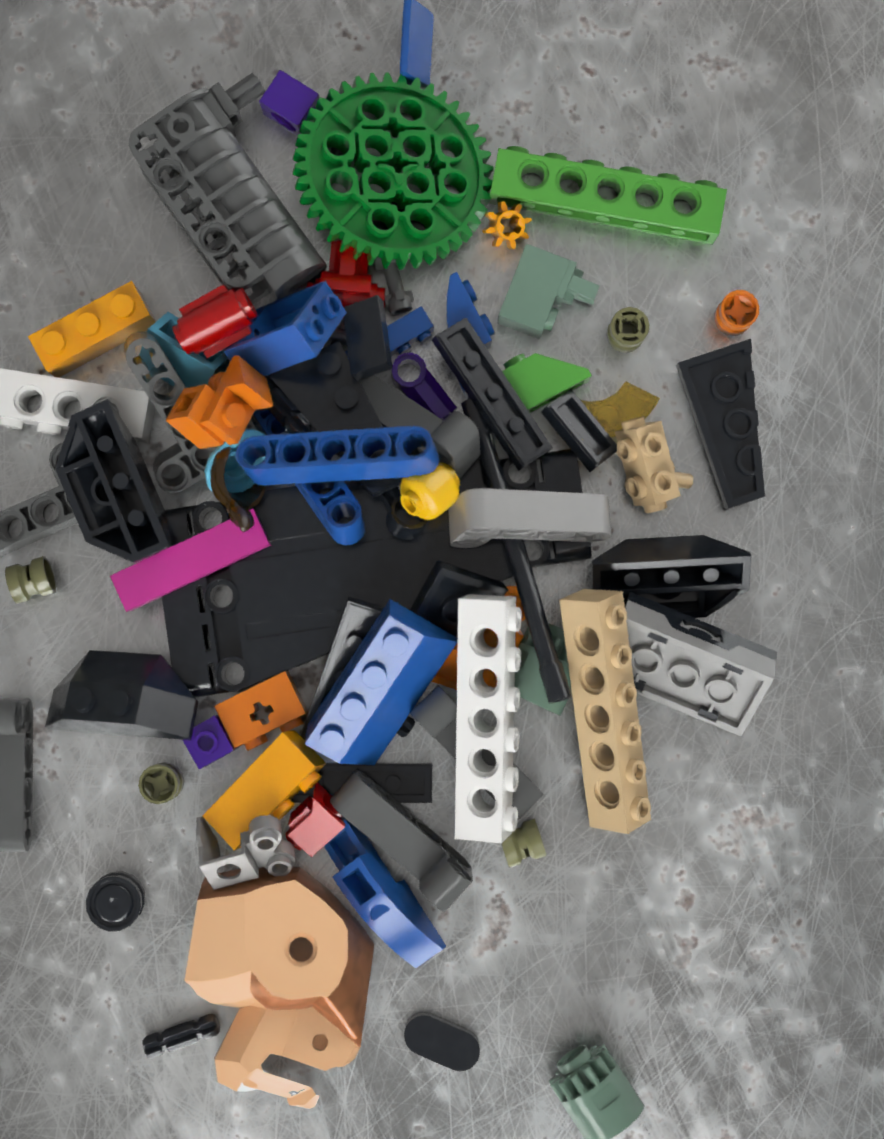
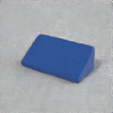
(416, 43)

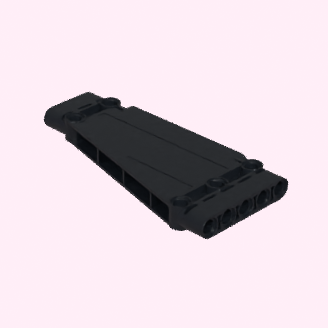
(298, 587)

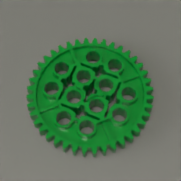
(349, 215)

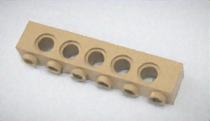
(605, 709)

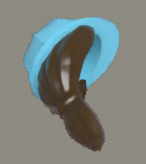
(232, 484)

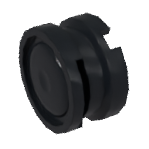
(115, 901)

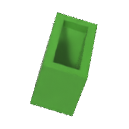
(543, 379)

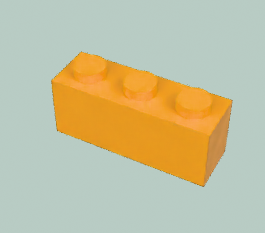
(92, 330)
(266, 787)

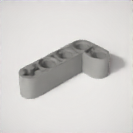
(527, 516)

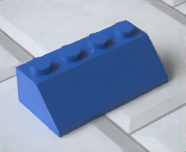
(379, 687)

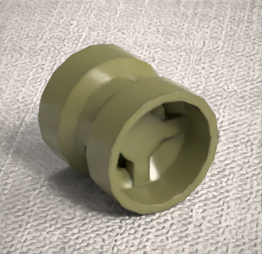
(627, 336)
(30, 580)
(155, 785)
(523, 843)

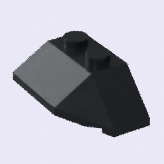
(111, 486)
(677, 571)
(123, 697)

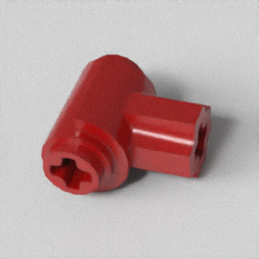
(349, 277)
(215, 321)

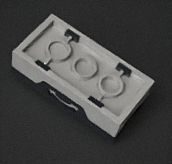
(696, 665)

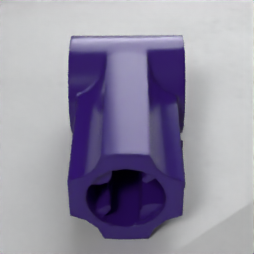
(424, 389)

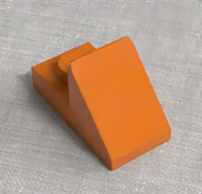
(235, 400)

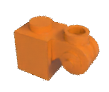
(189, 410)

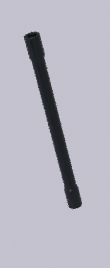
(550, 666)

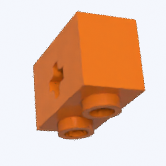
(239, 711)

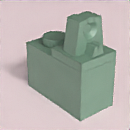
(537, 285)

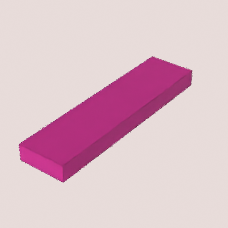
(187, 562)

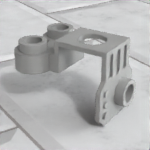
(259, 848)

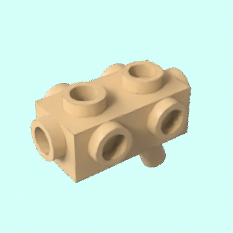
(648, 465)

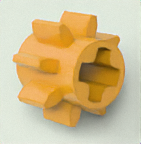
(496, 228)

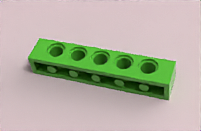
(624, 211)

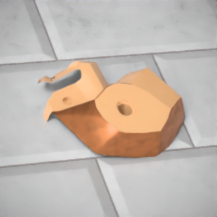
(292, 968)

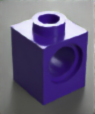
(288, 102)
(209, 742)

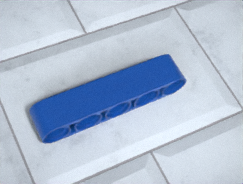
(322, 446)
(328, 506)

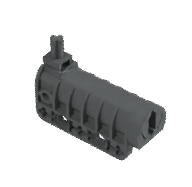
(201, 147)

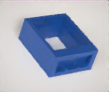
(290, 329)

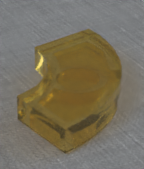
(624, 405)

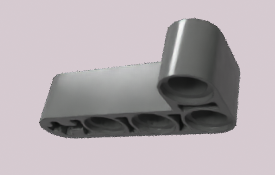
(454, 438)
(184, 451)
(31, 514)
(439, 716)
(16, 774)
(385, 821)

